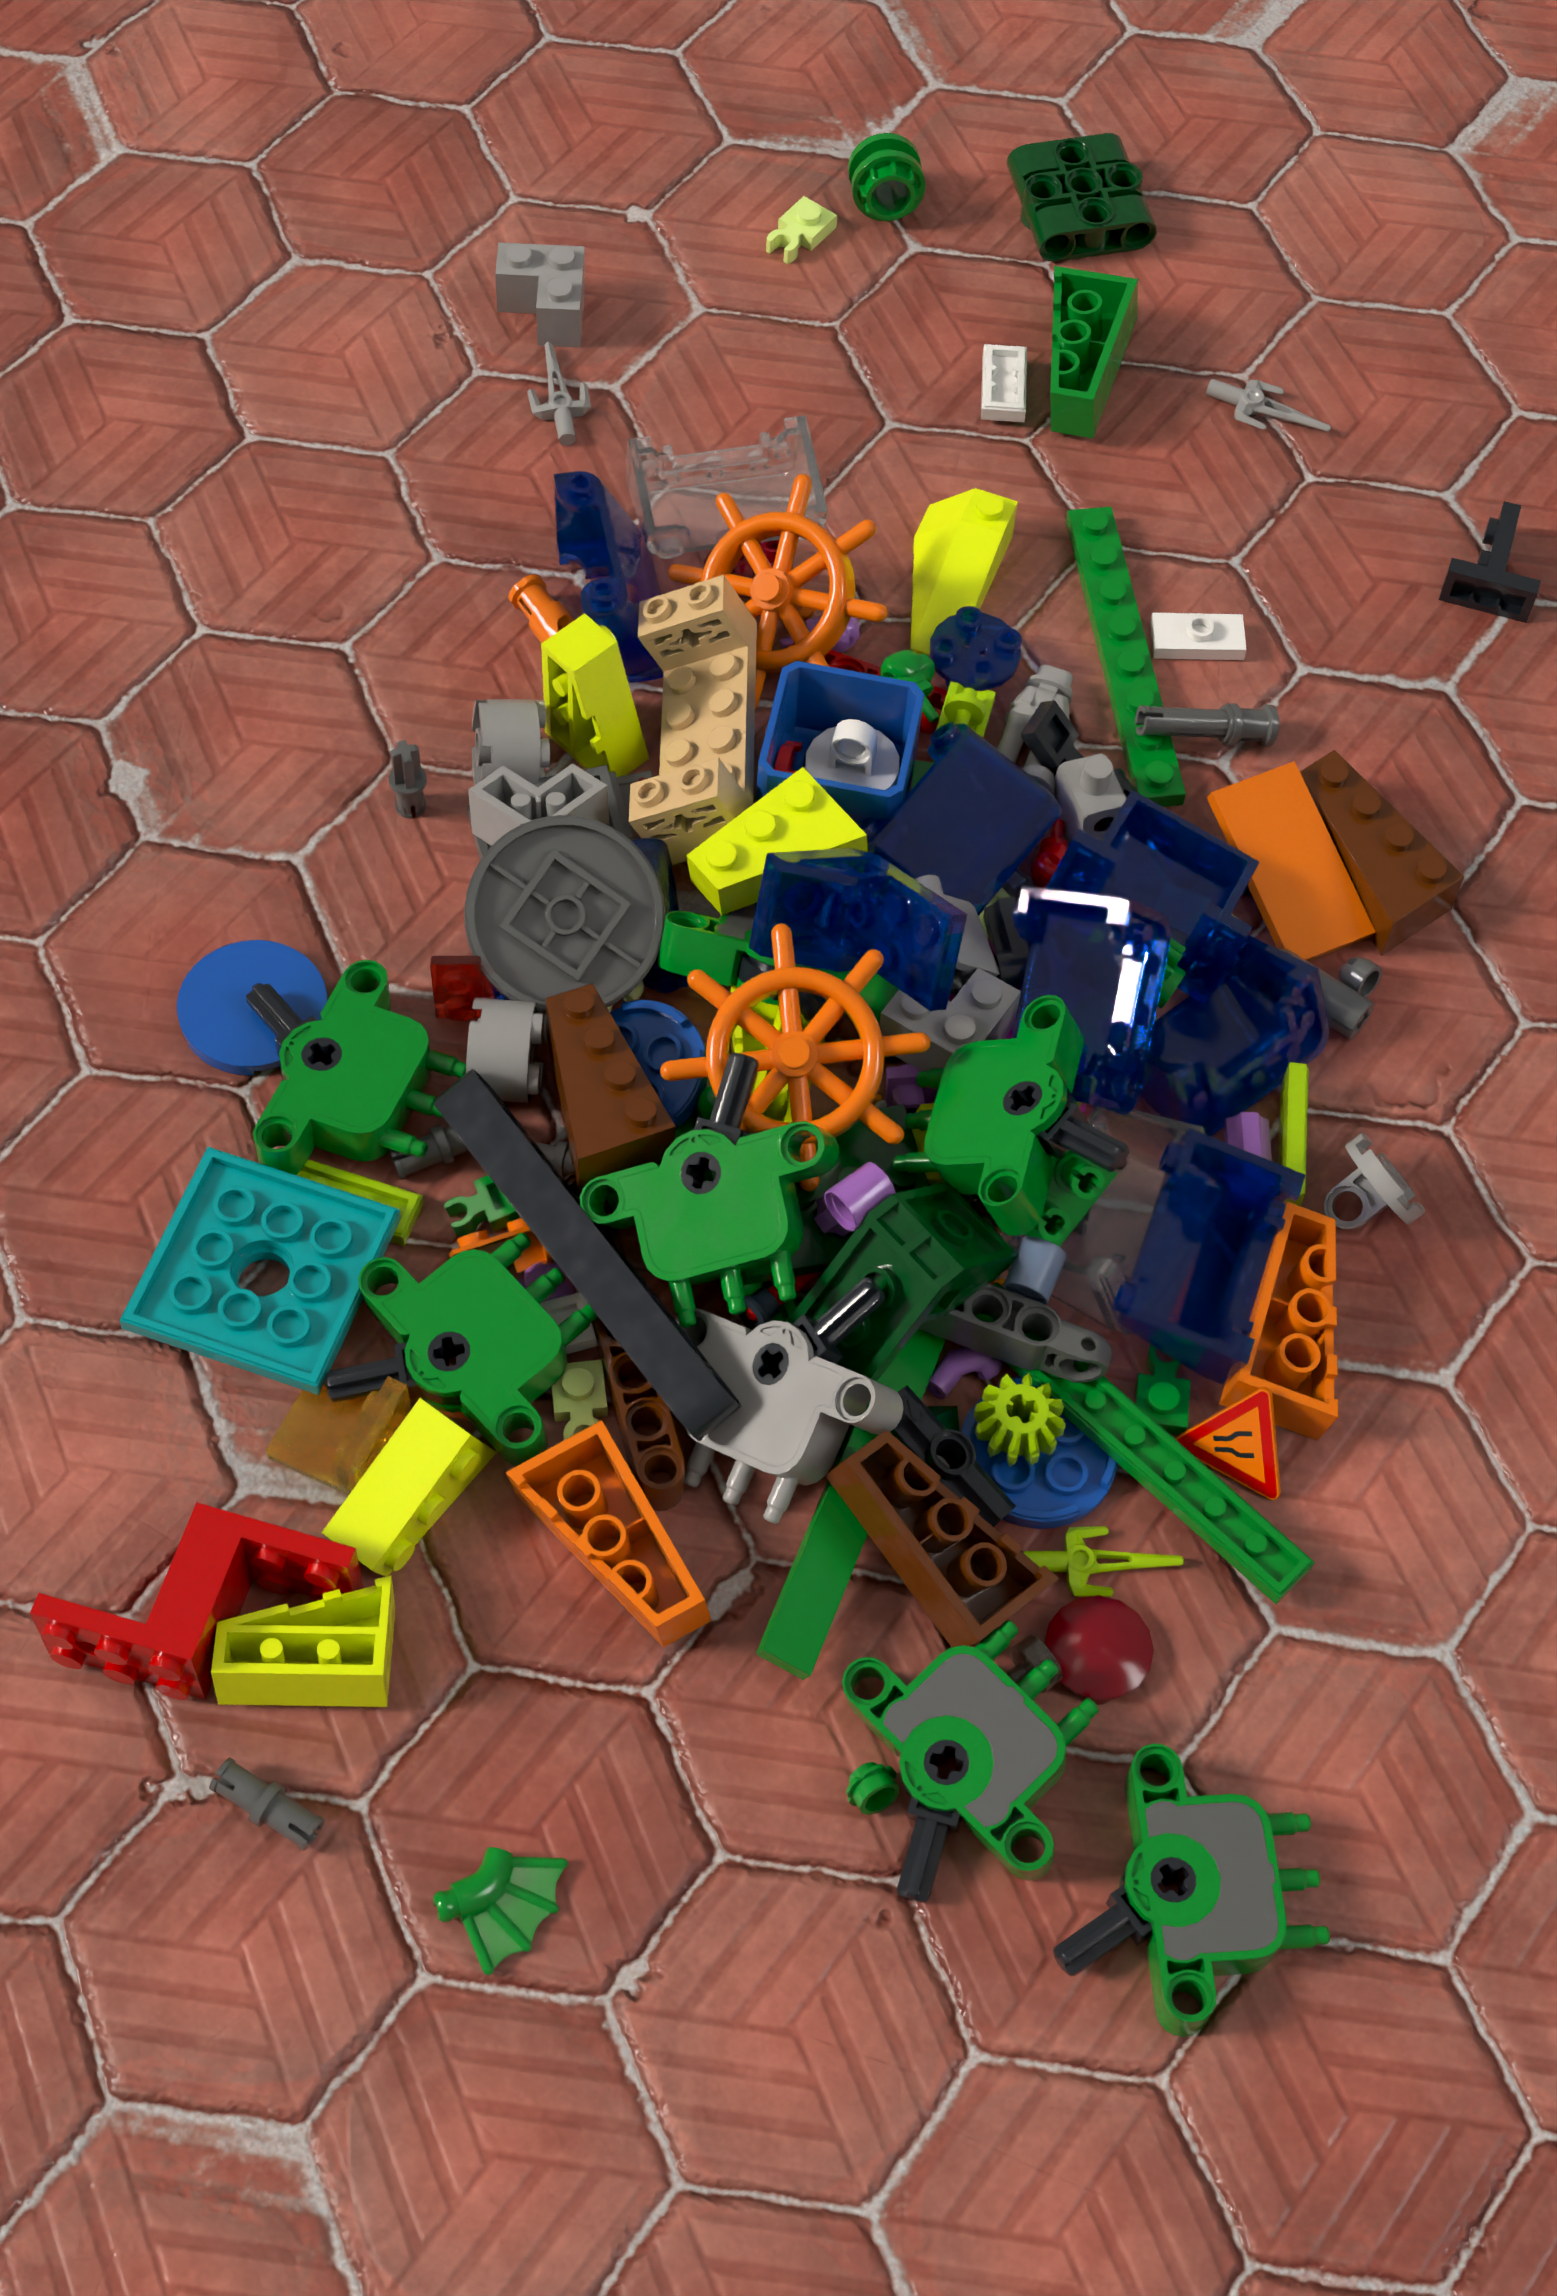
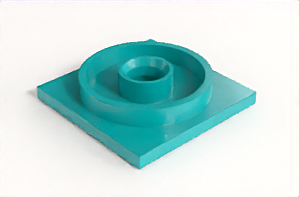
(249, 1214)

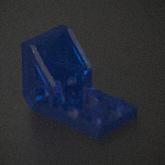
(859, 902)

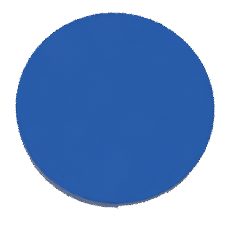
(215, 1009)
(660, 1035)
(1058, 1486)

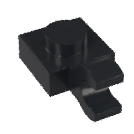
(1051, 736)

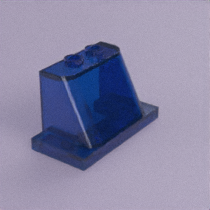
(1173, 870)

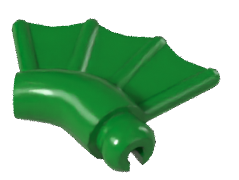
(502, 1903)

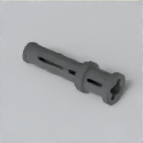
(1227, 723)

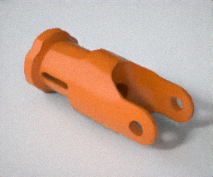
(544, 614)

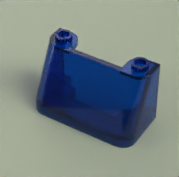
(610, 545)
(965, 818)
(1109, 971)
(1237, 1047)
(1206, 1253)

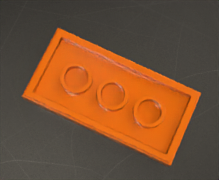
(1299, 873)

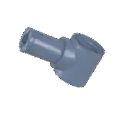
(1035, 1269)

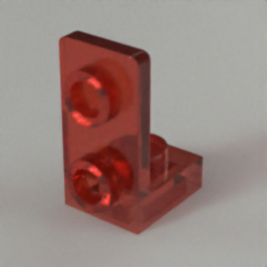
(456, 985)

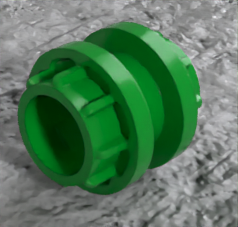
(886, 177)

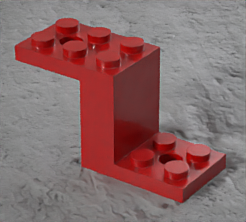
(202, 1586)

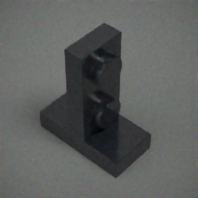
(1487, 584)

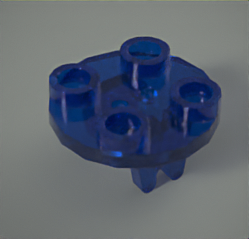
(984, 636)

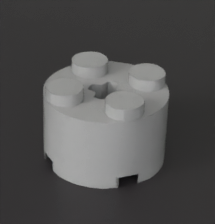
(509, 737)
(505, 1047)

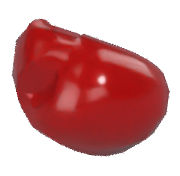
(1049, 856)

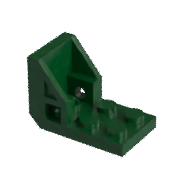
(926, 1257)

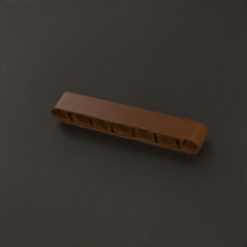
(637, 1408)

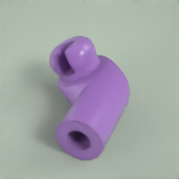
(958, 1363)

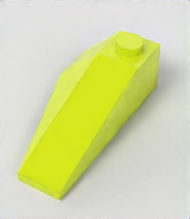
(957, 557)

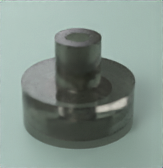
(1029, 1654)

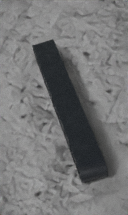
(588, 1256)

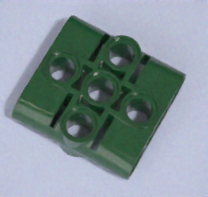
(1081, 197)

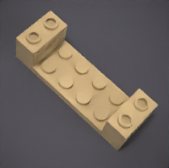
(706, 769)

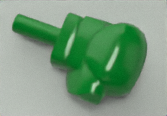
(915, 668)

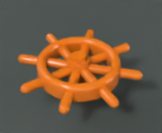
(779, 590)
(796, 1052)

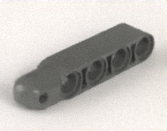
(1006, 1338)

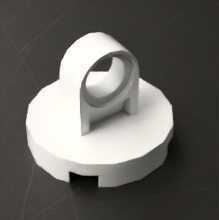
(854, 755)

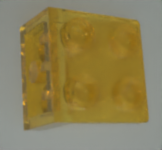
(340, 1438)

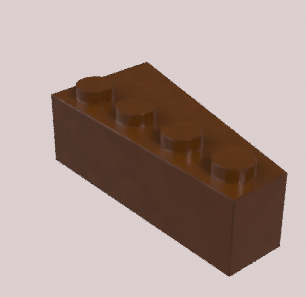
(1389, 862)
(603, 1091)
(936, 1542)

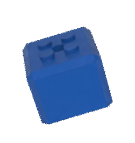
(819, 698)

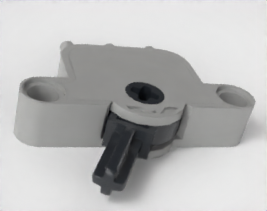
(789, 1396)

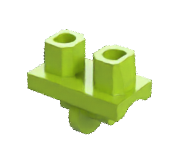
(967, 707)

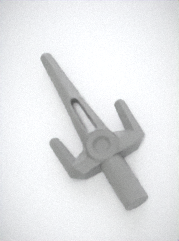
(1253, 402)
(560, 404)

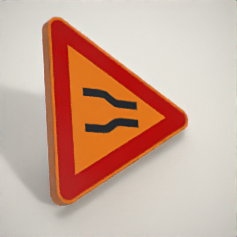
(1240, 1443)

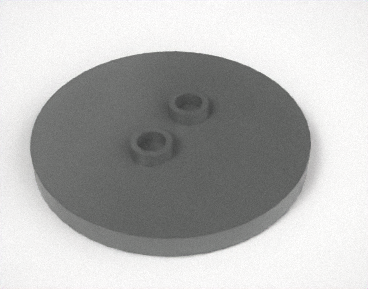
(564, 910)

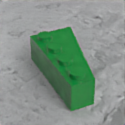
(1089, 338)

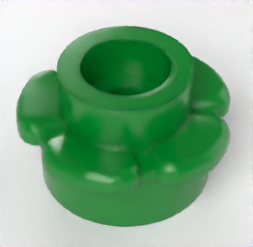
(872, 1788)

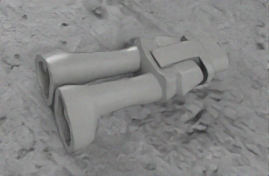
(1047, 685)

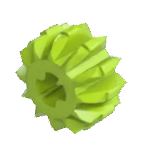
(1019, 1419)

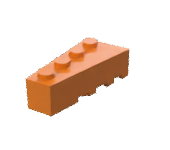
(1295, 1327)
(607, 1523)

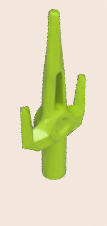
(1080, 1561)

